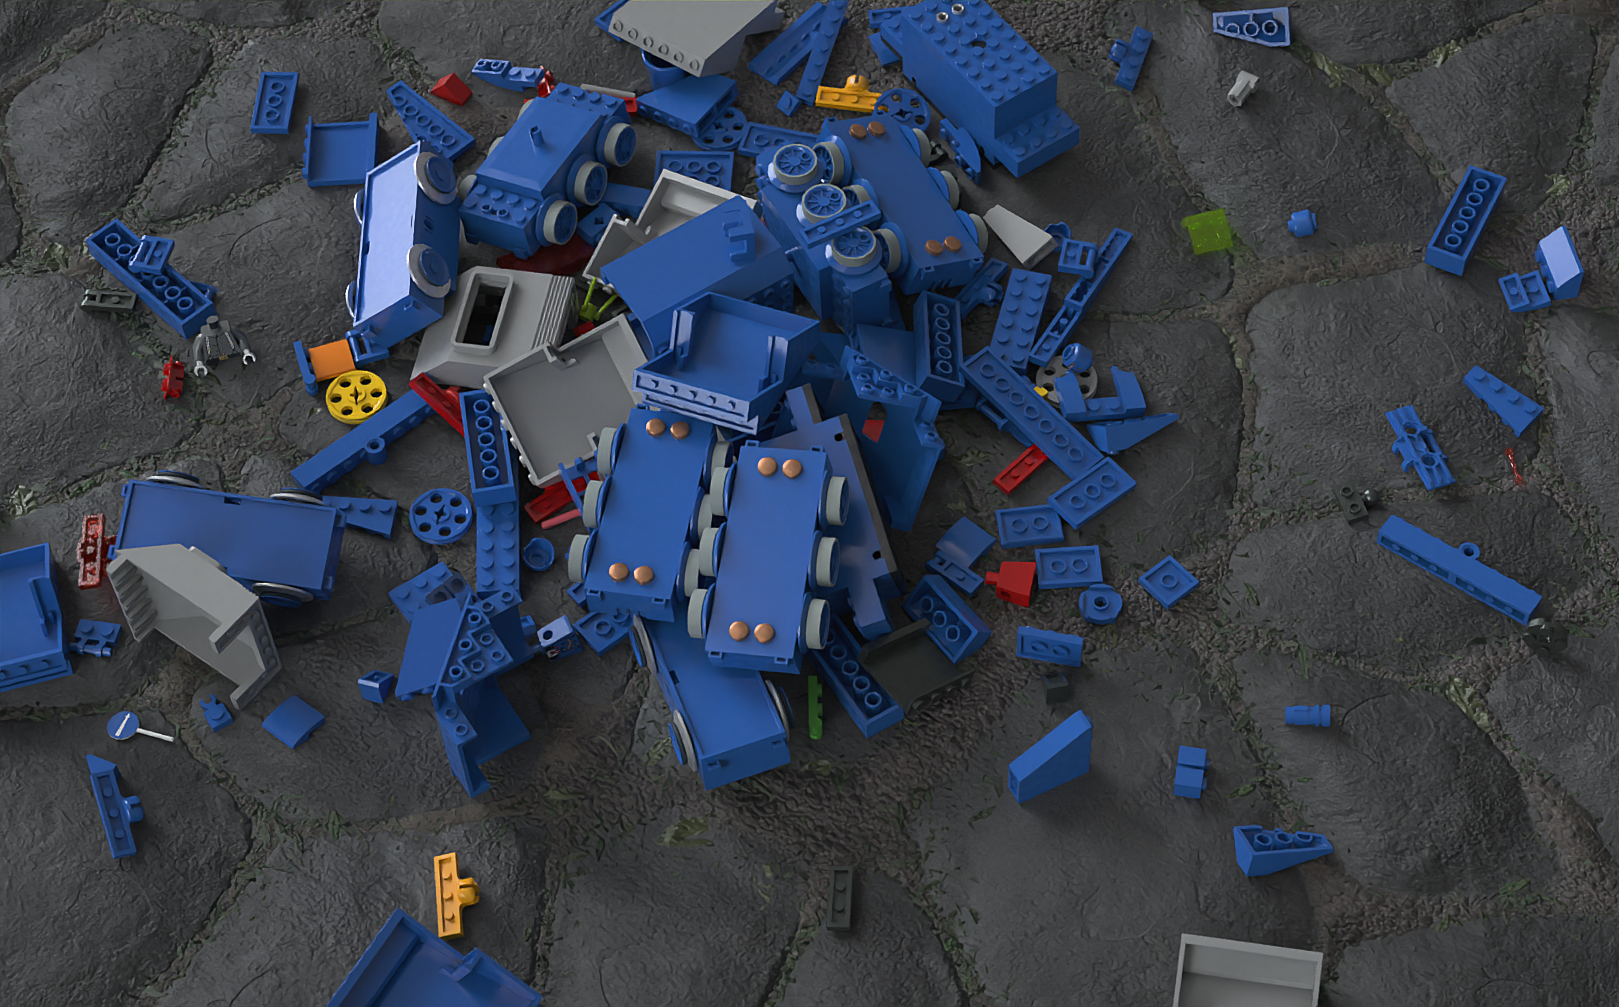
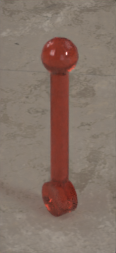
(1509, 452)

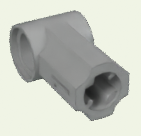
(1245, 84)

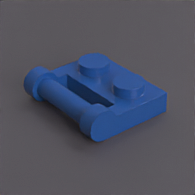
(1071, 257)
(156, 258)
(374, 350)

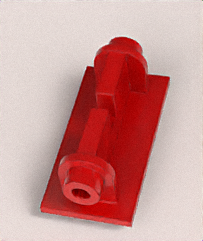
(546, 85)
(173, 371)

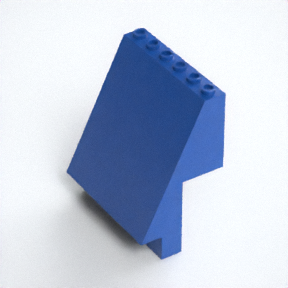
(727, 361)
(31, 619)
(418, 969)

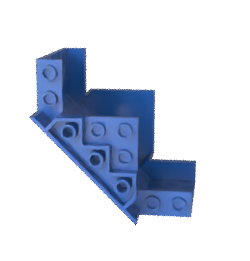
(908, 441)
(467, 699)

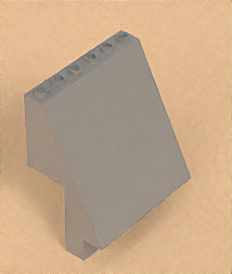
(695, 34)
(670, 204)
(566, 396)
(1244, 974)

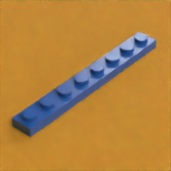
(821, 51)

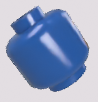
(1302, 223)
(1077, 357)

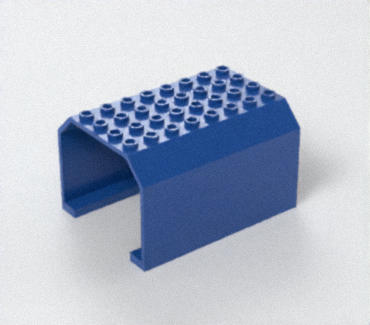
(696, 261)

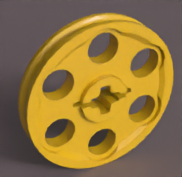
(348, 396)

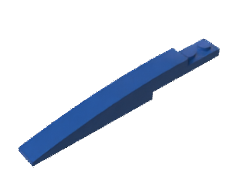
(1080, 299)

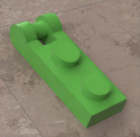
(815, 708)

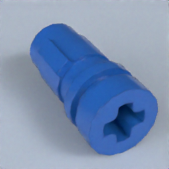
(1308, 715)

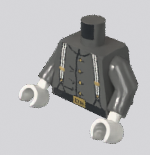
(219, 342)

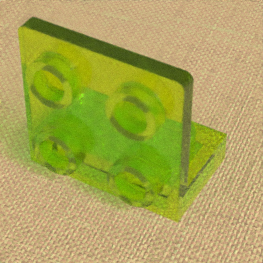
(1208, 231)

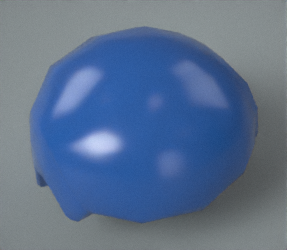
(1059, 233)
(539, 554)

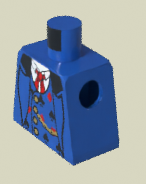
(557, 640)

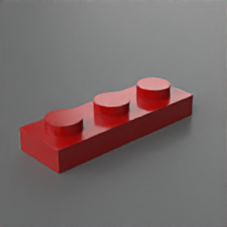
(1020, 469)

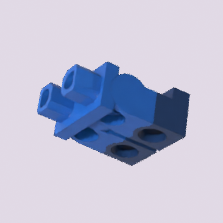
(452, 588)

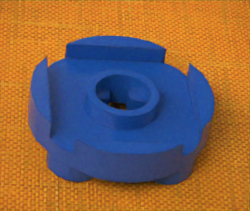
(1100, 615)

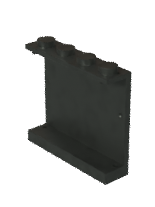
(912, 667)

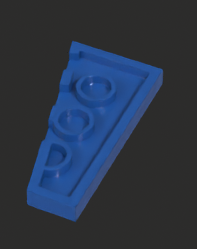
(1512, 406)
(368, 514)

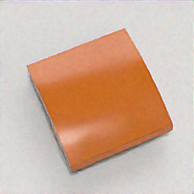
(331, 360)

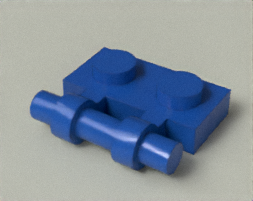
(98, 633)

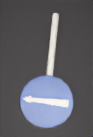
(126, 724)

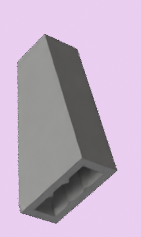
(1021, 237)

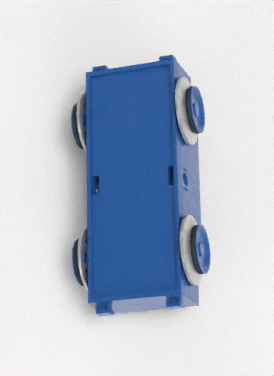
(405, 245)
(271, 546)
(722, 715)

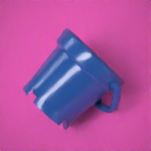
(661, 71)

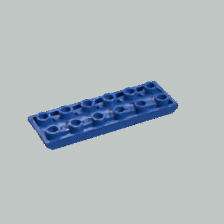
(790, 47)

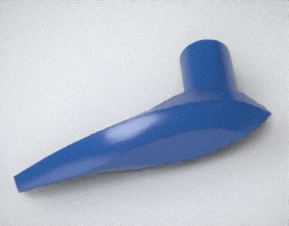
(208, 289)

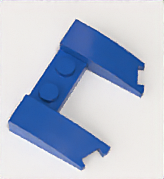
(1075, 408)

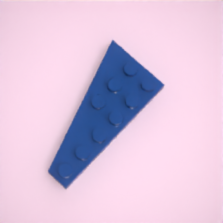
(428, 123)

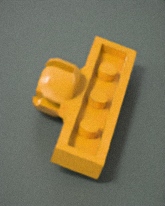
(851, 97)
(452, 895)

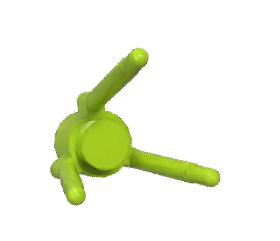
(588, 310)

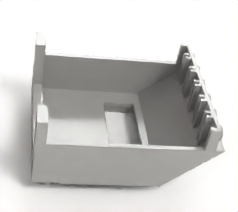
(531, 313)
(199, 609)

